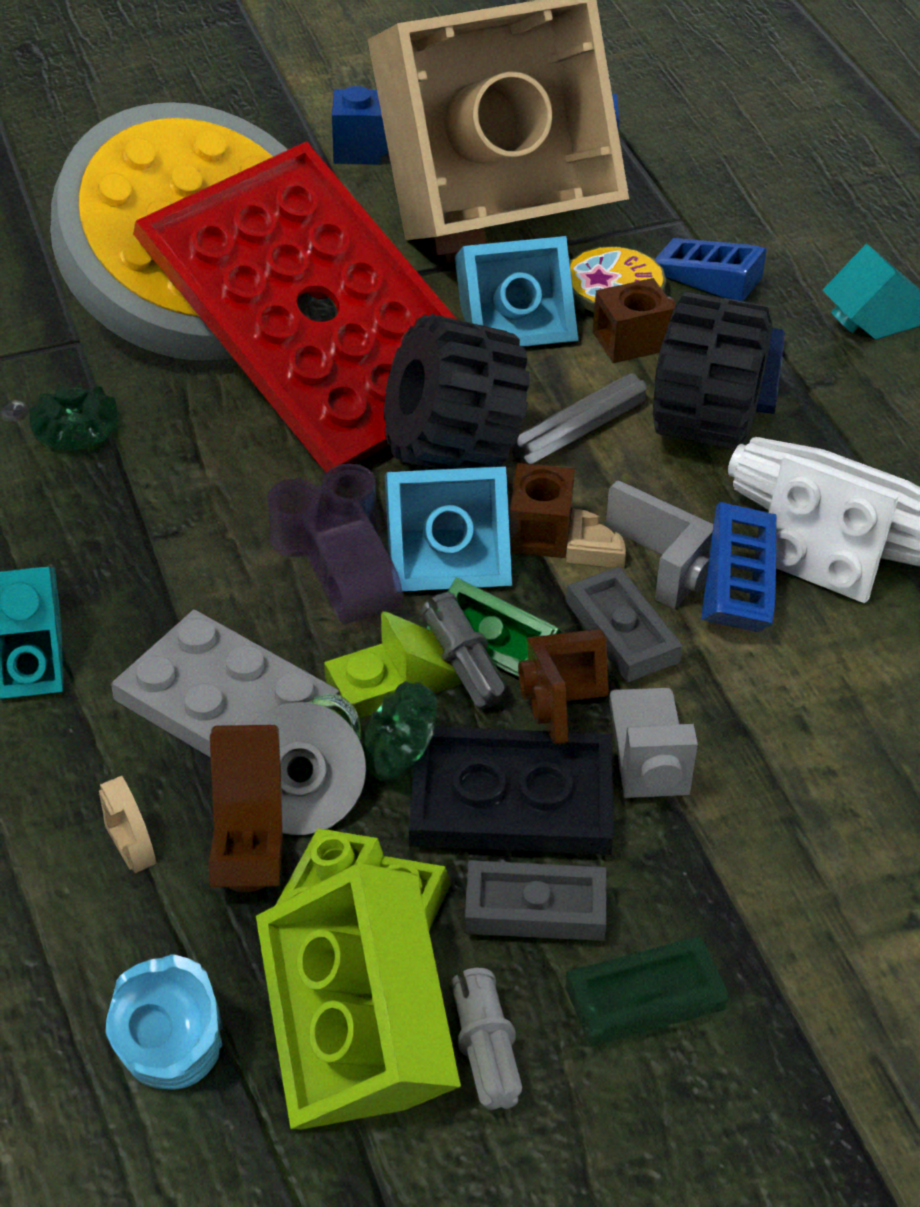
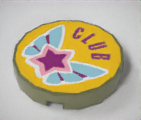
(609, 268)

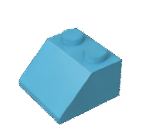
(519, 289)
(449, 527)

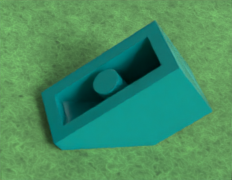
(874, 296)

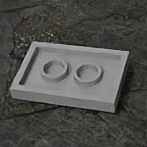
(210, 678)

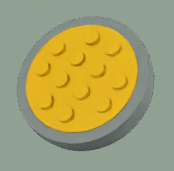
(123, 174)

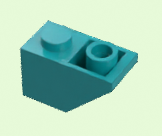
(30, 633)

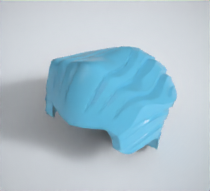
(165, 1022)

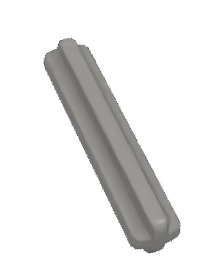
(579, 419)

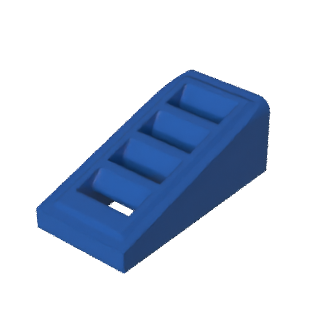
(714, 267)
(717, 604)

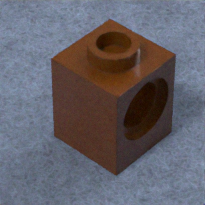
(632, 319)
(541, 510)

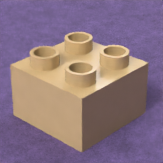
(498, 115)

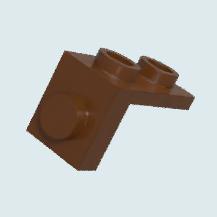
(561, 671)
(246, 807)

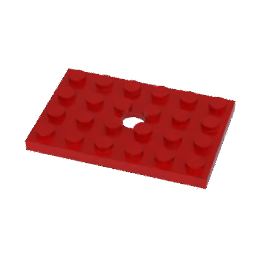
(258, 245)

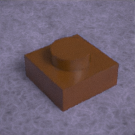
(452, 243)

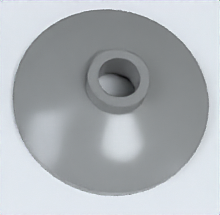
(337, 763)

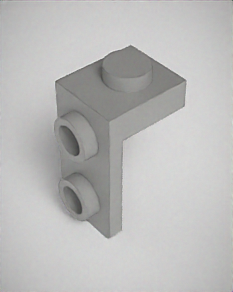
(668, 530)
(651, 745)

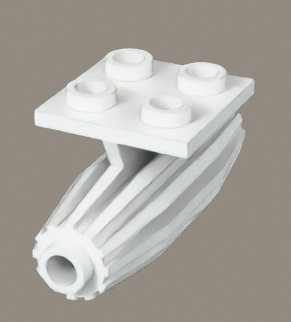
(830, 513)

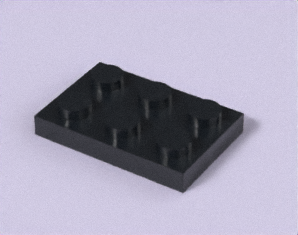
(513, 792)

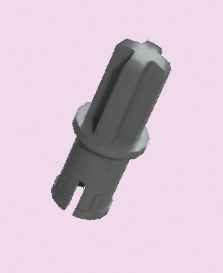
(465, 651)

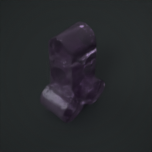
(338, 537)

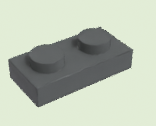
(633, 630)
(536, 900)

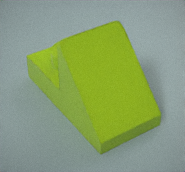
(405, 655)

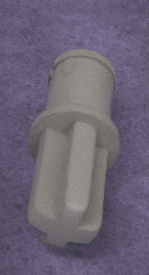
(486, 1039)

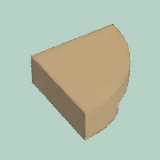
(593, 542)
(126, 824)

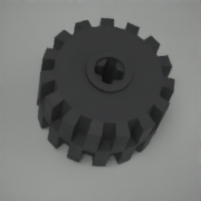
(711, 369)
(455, 394)

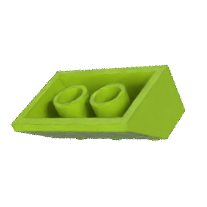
(356, 998)

